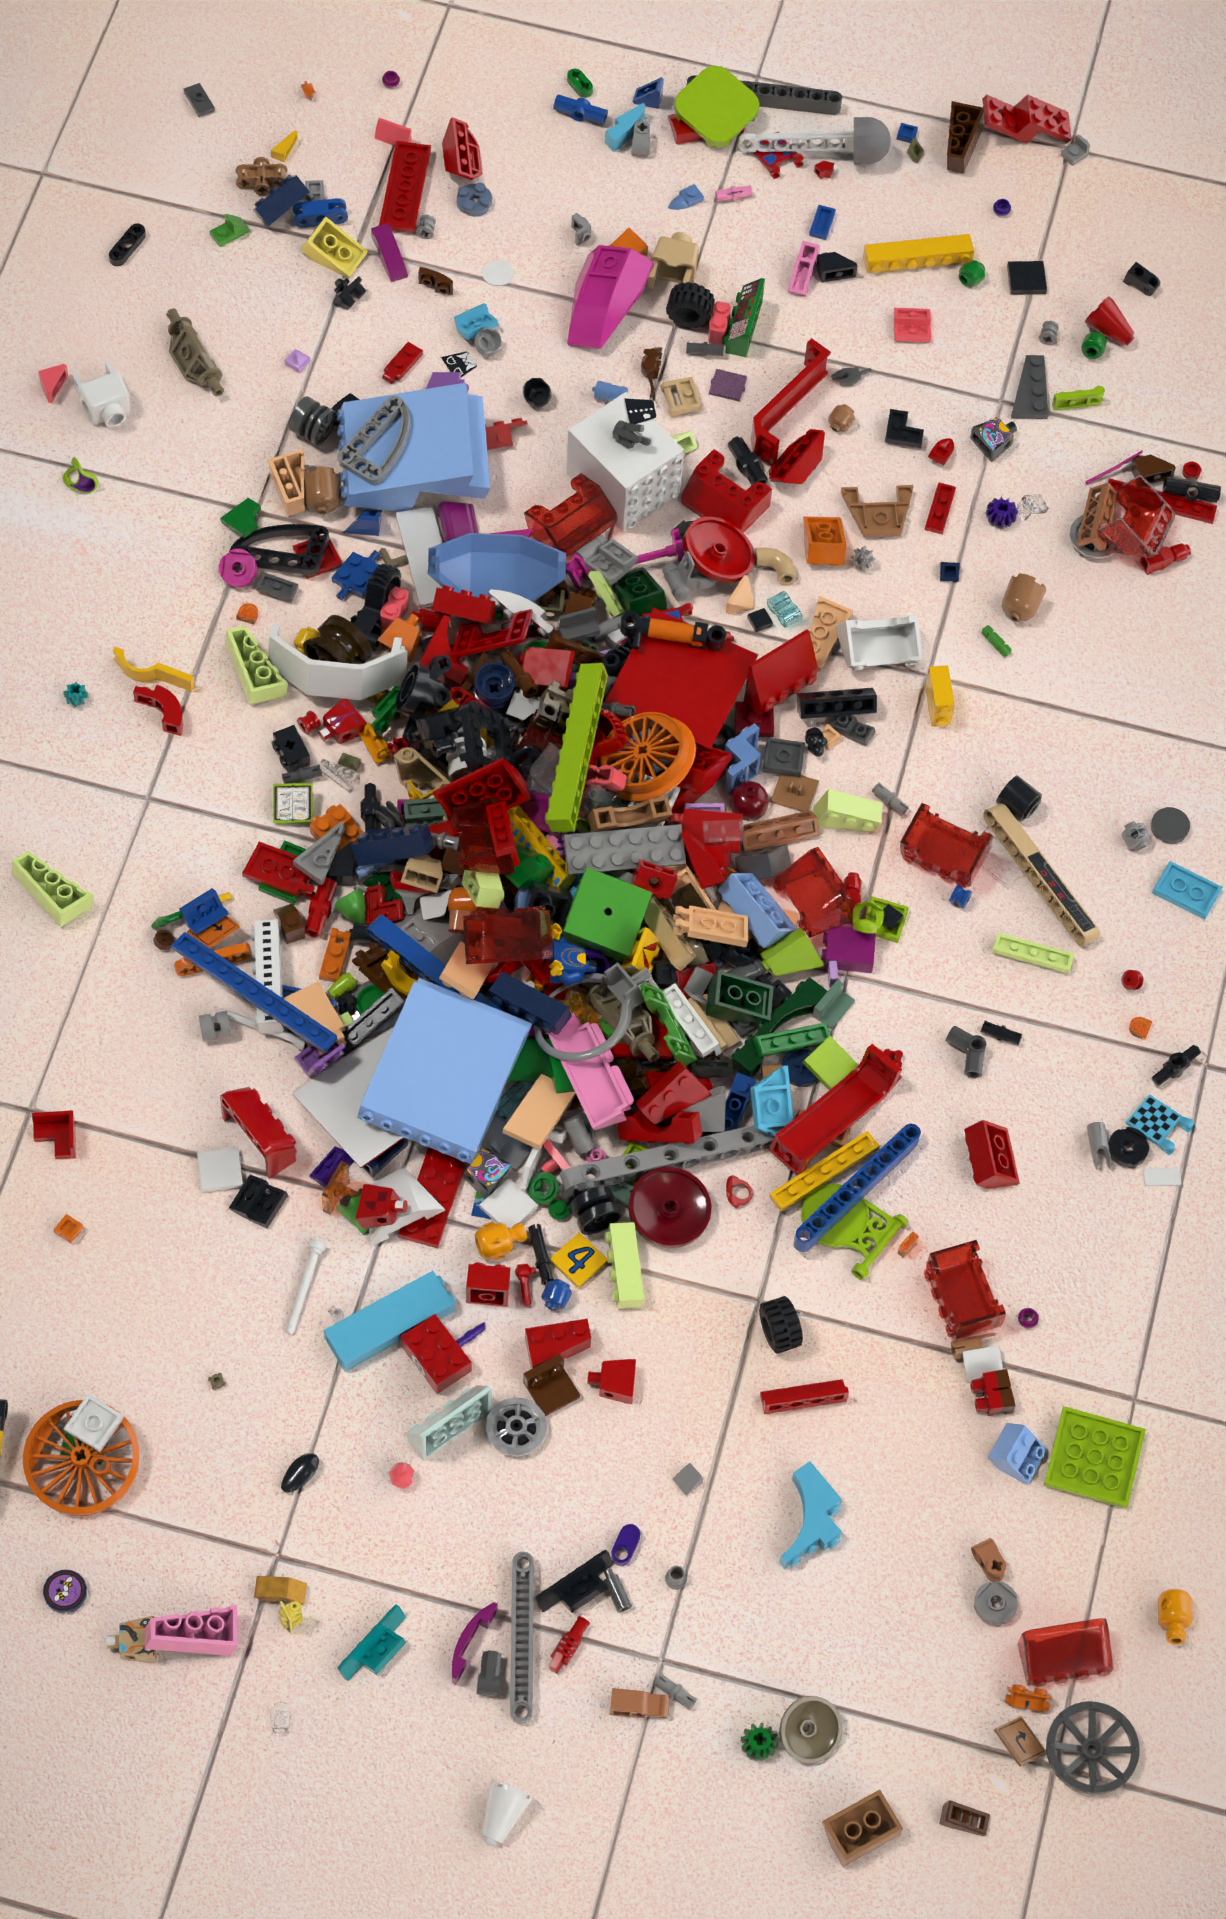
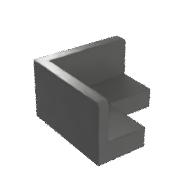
(765, 862)

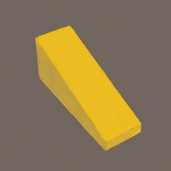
(283, 149)

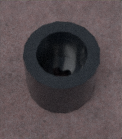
(1020, 798)

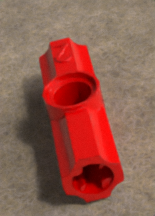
(320, 908)

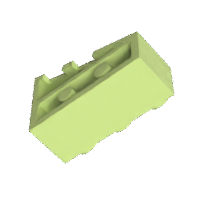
(847, 812)
(483, 888)

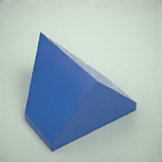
(366, 524)

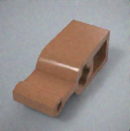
(638, 1704)

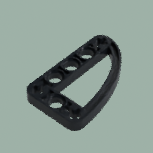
(284, 557)

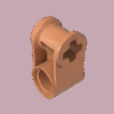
(987, 1557)

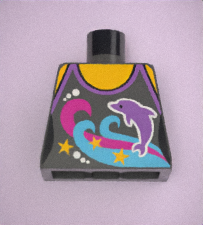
(993, 437)
(485, 1172)

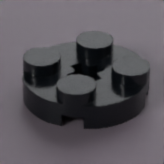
(1124, 1137)

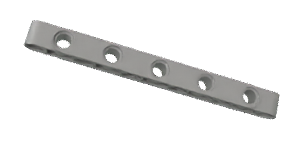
(614, 1169)

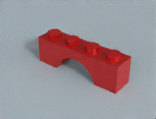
(637, 1127)

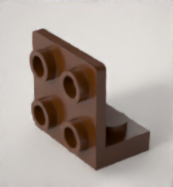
(550, 1385)

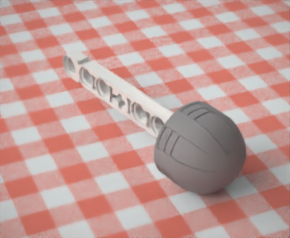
(868, 140)

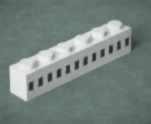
(267, 968)

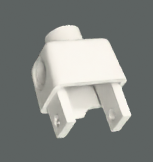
(104, 398)

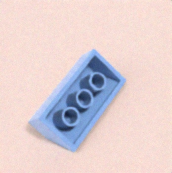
(764, 915)

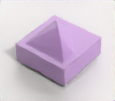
(297, 360)

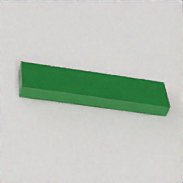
(791, 1039)

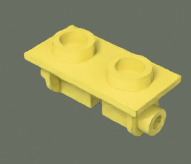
(290, 1615)

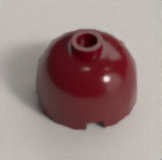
(750, 800)

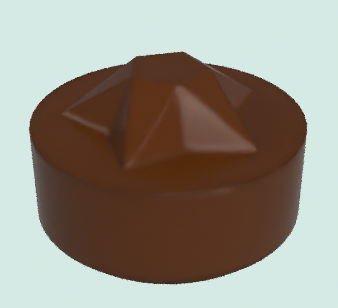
(163, 939)

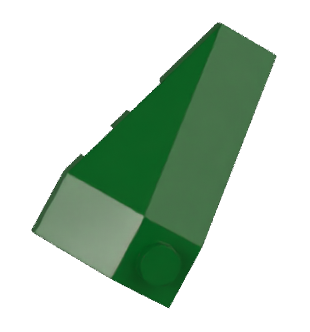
(532, 867)

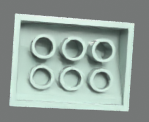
(451, 1420)

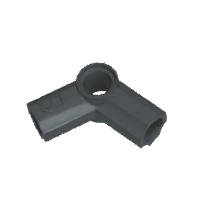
(974, 1057)

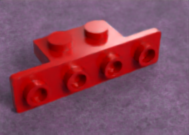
(500, 434)

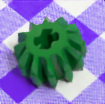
(767, 1741)

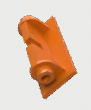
(1020, 1695)

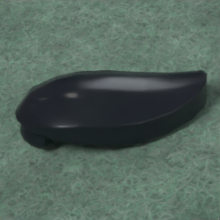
(300, 1472)

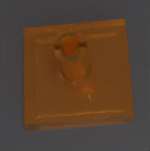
(337, 1188)

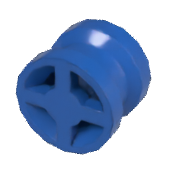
(960, 896)

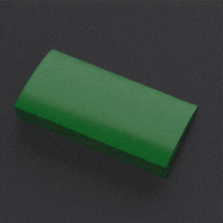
(531, 1062)

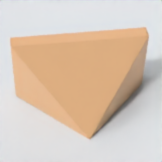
(741, 598)

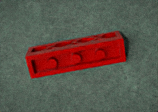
(502, 831)
(804, 1396)

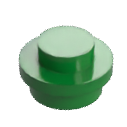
(558, 1210)

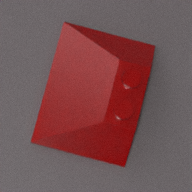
(473, 640)

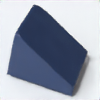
(949, 571)

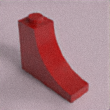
(439, 646)

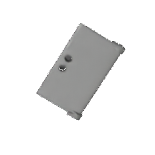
(512, 1149)

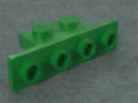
(385, 712)

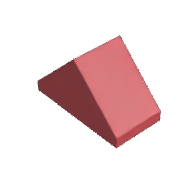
(52, 380)

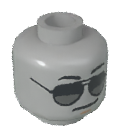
(1136, 835)

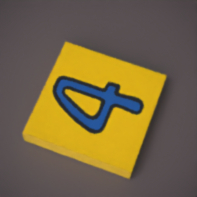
(578, 1260)

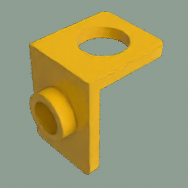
(413, 793)

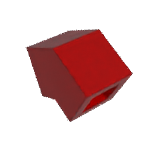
(824, 169)

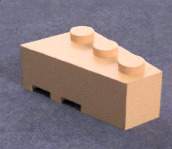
(288, 477)

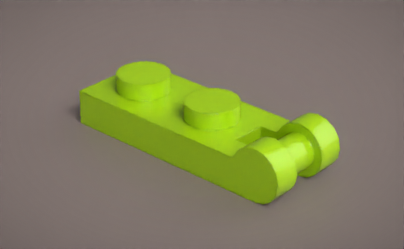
(1078, 398)

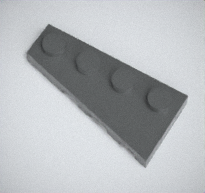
(1032, 391)

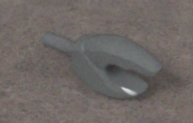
(853, 375)

